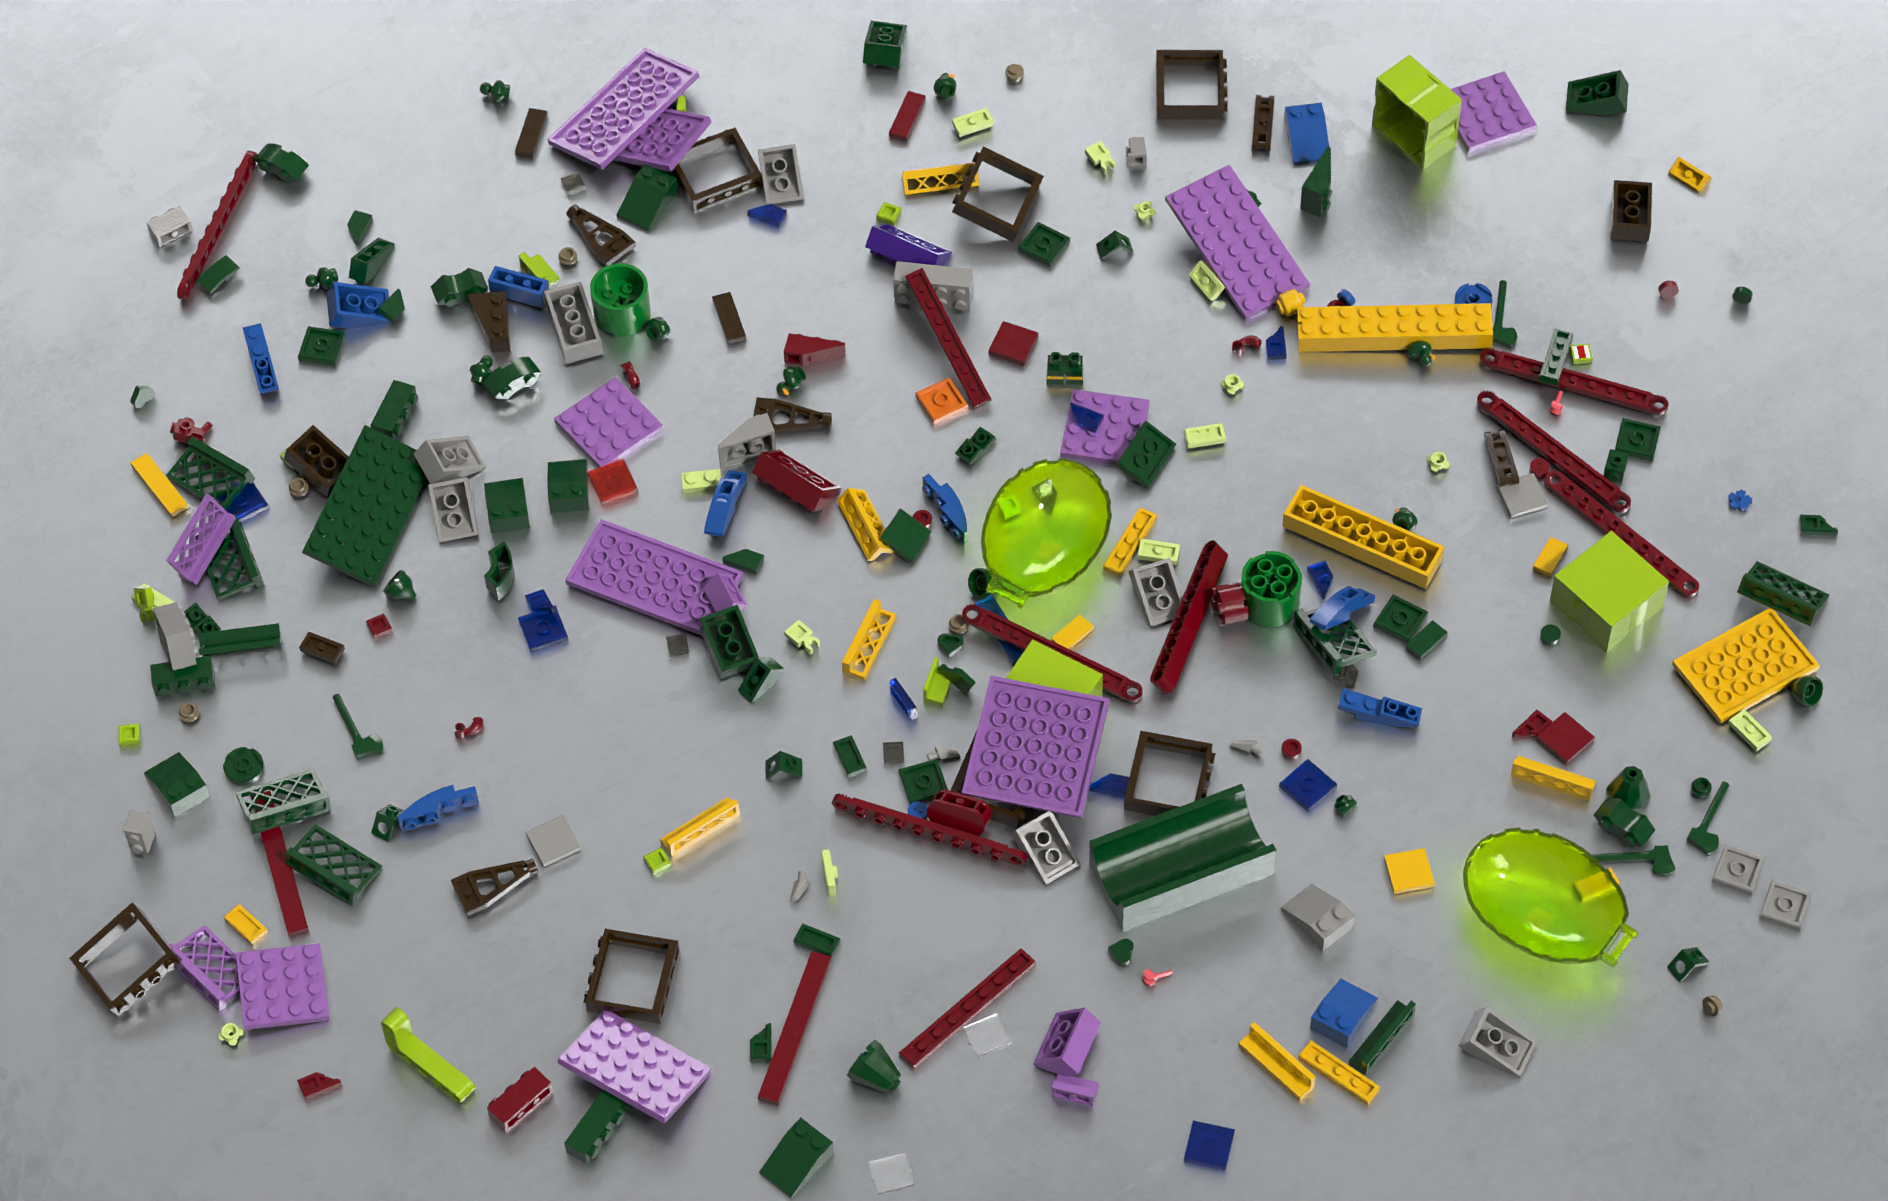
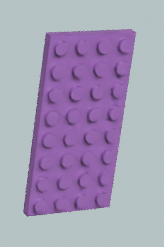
(623, 108)
(1236, 241)
(647, 575)

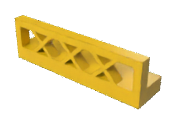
(934, 171)
(863, 523)
(861, 638)
(1553, 778)
(700, 826)
(1278, 1062)

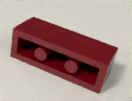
(519, 1099)

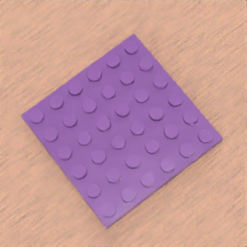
(1036, 746)

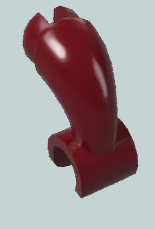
(1247, 340)
(631, 374)
(475, 727)

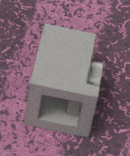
(1136, 152)

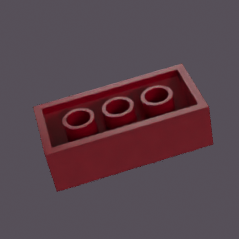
(795, 480)

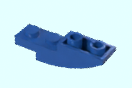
(260, 358)
(723, 502)
(950, 506)
(1339, 606)
(1377, 711)
(429, 807)

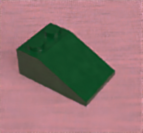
(884, 44)
(1598, 94)
(1317, 186)
(648, 197)
(568, 486)
(506, 505)
(177, 784)
(797, 1158)

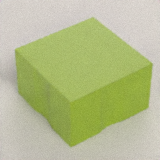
(1416, 111)
(1609, 591)
(1052, 669)

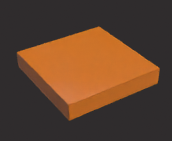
(941, 400)

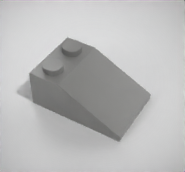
(780, 174)
(747, 442)
(448, 459)
(453, 509)
(1157, 590)
(1046, 847)
(1319, 916)
(1497, 1042)

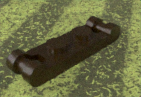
(1263, 122)
(1501, 457)

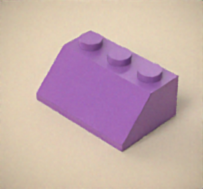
(1067, 1042)

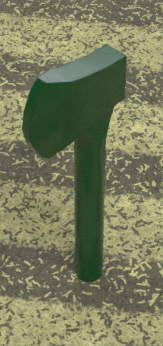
(1502, 335)
(362, 747)
(1699, 836)
(1660, 855)

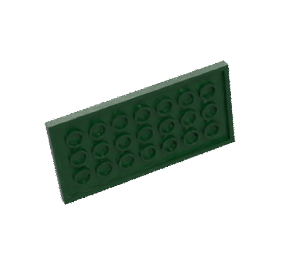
(367, 507)

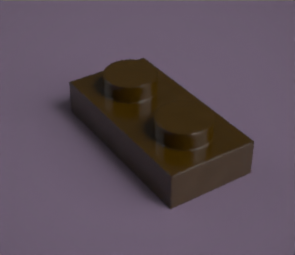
(322, 648)

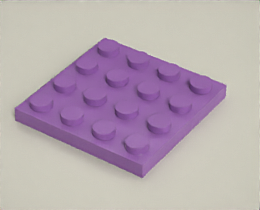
(1491, 112)
(665, 140)
(608, 423)
(1120, 424)
(282, 986)

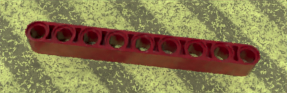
(1188, 617)

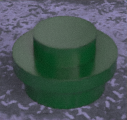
(1701, 787)

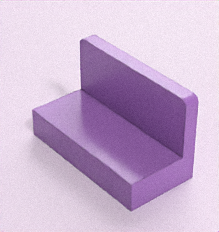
(724, 592)
(1075, 1089)

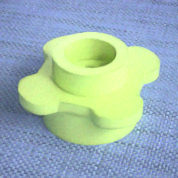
(1144, 214)
(1232, 379)
(1438, 457)
(230, 1028)

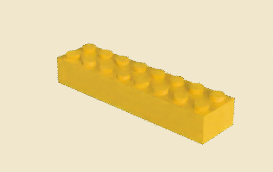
(1363, 536)

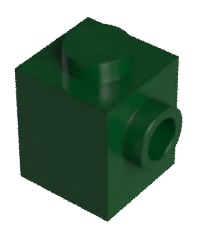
(1616, 465)

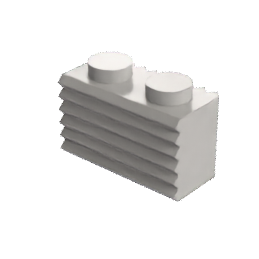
(169, 226)
(139, 831)

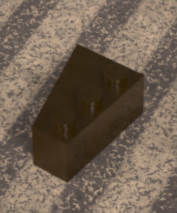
(493, 318)

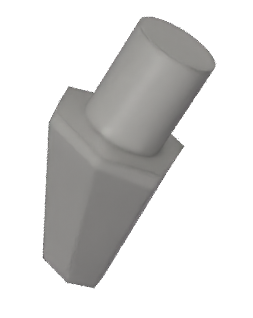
(1247, 746)
(942, 754)
(799, 886)

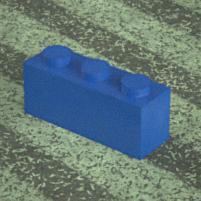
(519, 286)

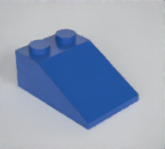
(1306, 132)
(355, 305)
(1342, 1012)

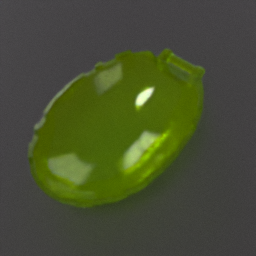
(1044, 529)
(1547, 897)

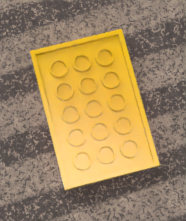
(1745, 665)

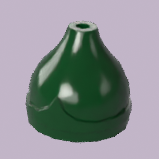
(978, 582)
(400, 586)
(1807, 690)

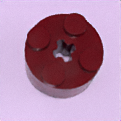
(1229, 603)

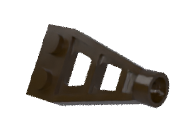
(610, 251)
(771, 405)
(469, 894)

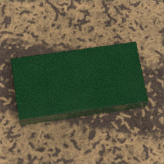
(1426, 640)
(849, 756)
(816, 940)

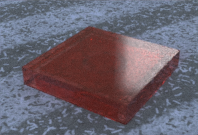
(612, 482)

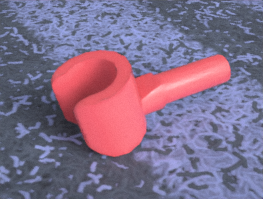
(1556, 407)
(1150, 978)

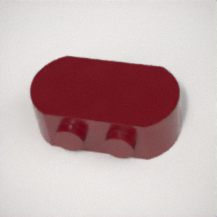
(959, 812)

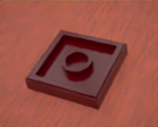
(1013, 343)
(1565, 738)

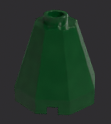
(1630, 787)
(875, 1069)

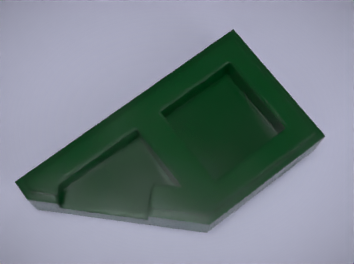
(358, 225)
(393, 306)
(1816, 526)
(745, 560)
(958, 678)
(761, 1045)

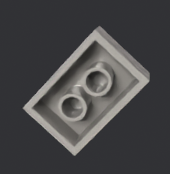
(175, 636)

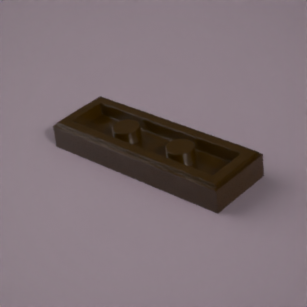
(531, 132)
(729, 318)

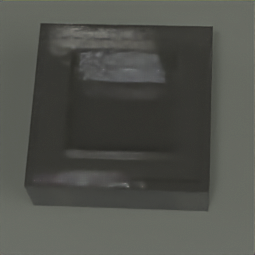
(573, 183)
(677, 645)
(893, 752)

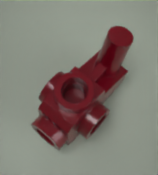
(185, 429)

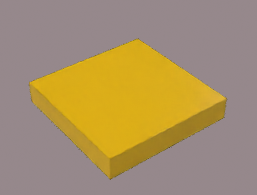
(1409, 871)

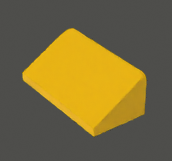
(1689, 174)

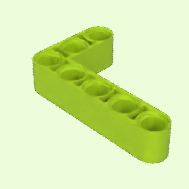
(426, 1061)

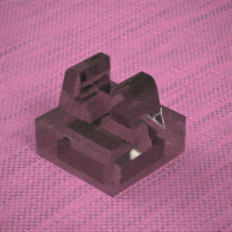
(1347, 676)

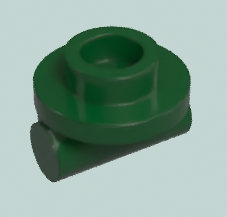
(1344, 804)

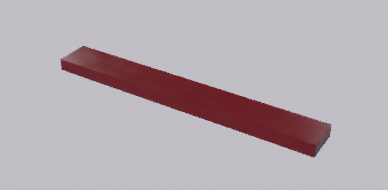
(948, 338)
(283, 878)
(967, 1008)
(794, 1028)

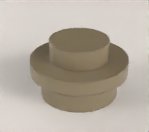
(1014, 72)
(567, 256)
(298, 487)
(957, 624)
(188, 712)
(1712, 1005)

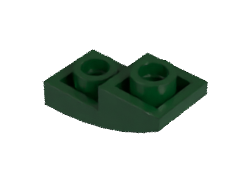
(218, 273)
(975, 446)
(199, 620)

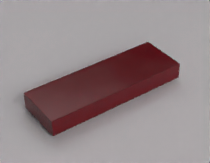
(907, 115)

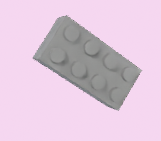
(951, 284)
(573, 322)

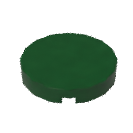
(243, 766)

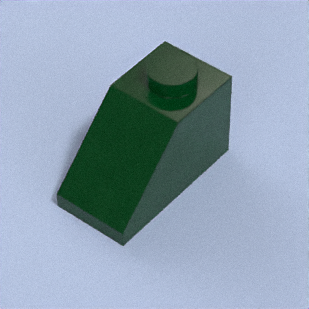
(760, 678)

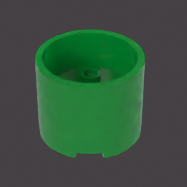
(620, 299)
(1271, 588)

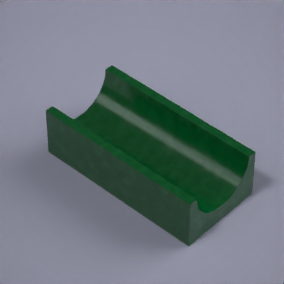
(1180, 858)

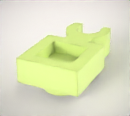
(1100, 155)
(801, 634)

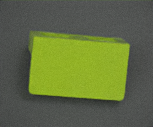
(537, 267)
(936, 686)

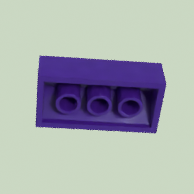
(904, 247)

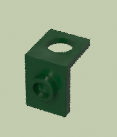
(1112, 243)
(785, 763)
(389, 816)
(1691, 958)

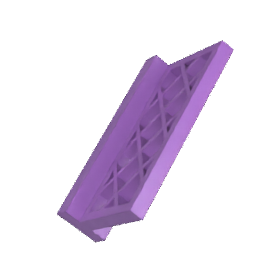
(209, 539)
(194, 974)

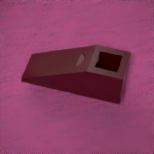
(808, 350)

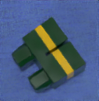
(1070, 365)

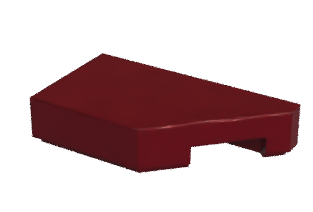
(1532, 726)
(317, 1084)

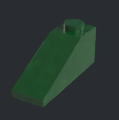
(369, 260)

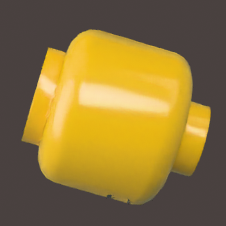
(1289, 301)

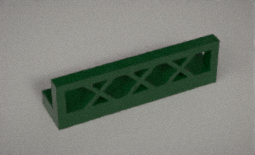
(239, 638)
(1382, 1036)

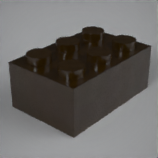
(1631, 210)
(317, 459)

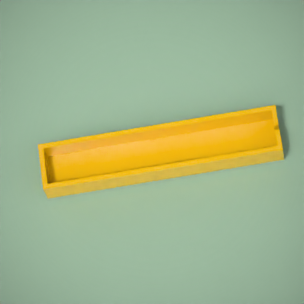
(1394, 327)

